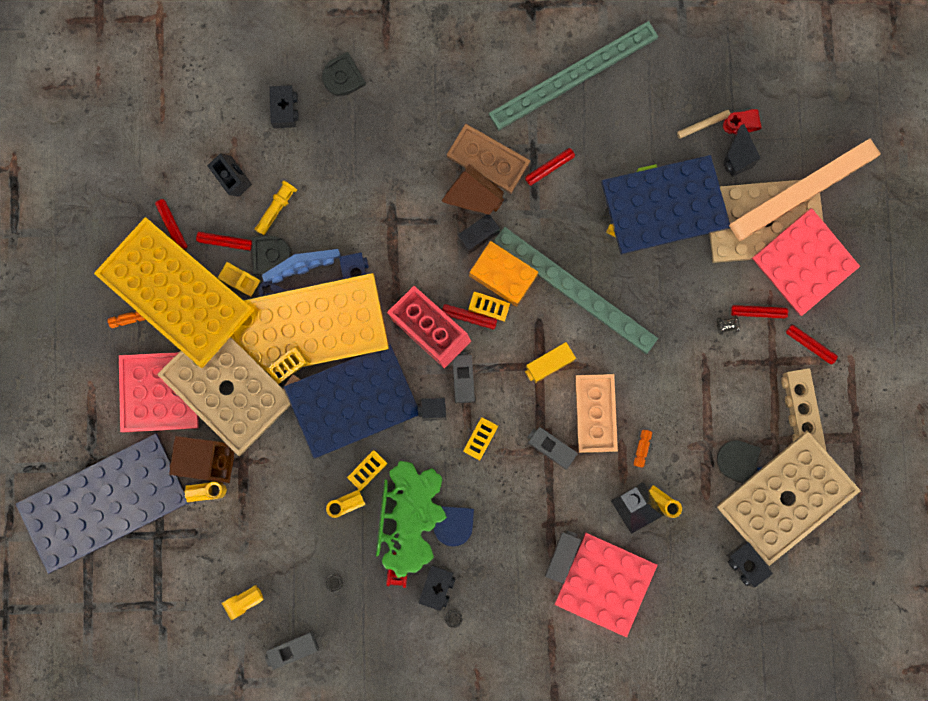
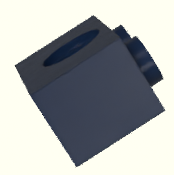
(353, 262)

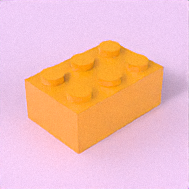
(503, 273)

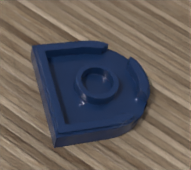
(456, 527)

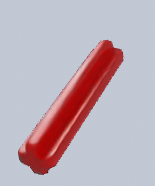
(550, 166)
(170, 223)
(225, 241)
(759, 311)
(468, 316)
(811, 344)

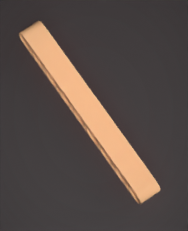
(804, 190)

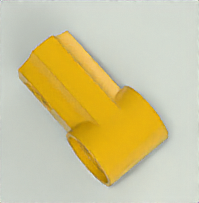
(203, 491)
(663, 501)
(347, 503)
(240, 603)

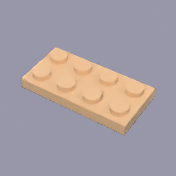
(596, 413)

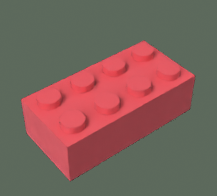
(429, 326)

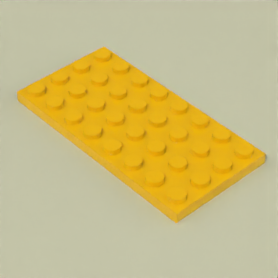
(174, 292)
(321, 320)

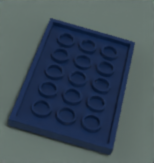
(665, 204)
(351, 401)

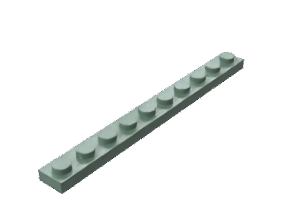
(573, 75)
(577, 291)

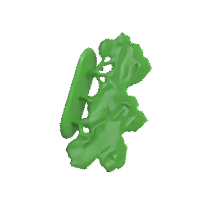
(413, 515)

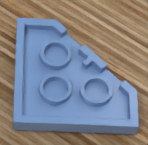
(300, 264)

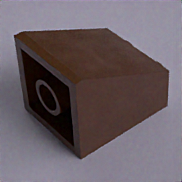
(474, 192)
(201, 459)

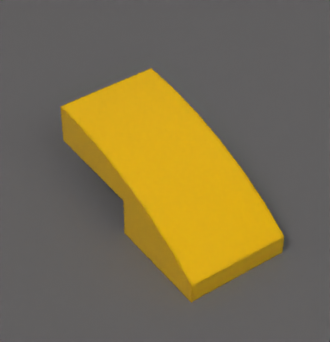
(238, 279)

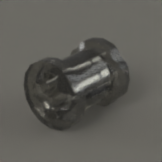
(728, 324)

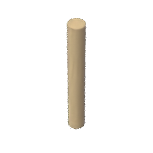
(703, 124)

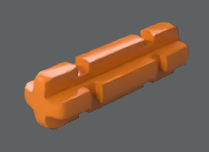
(124, 319)
(642, 449)

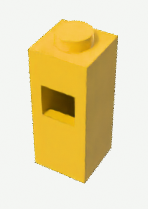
(549, 363)

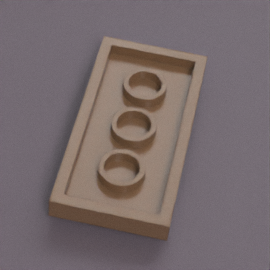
(488, 157)

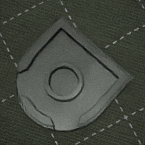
(342, 76)
(268, 253)
(738, 460)

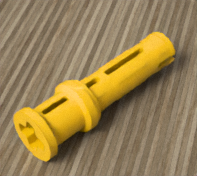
(280, 200)

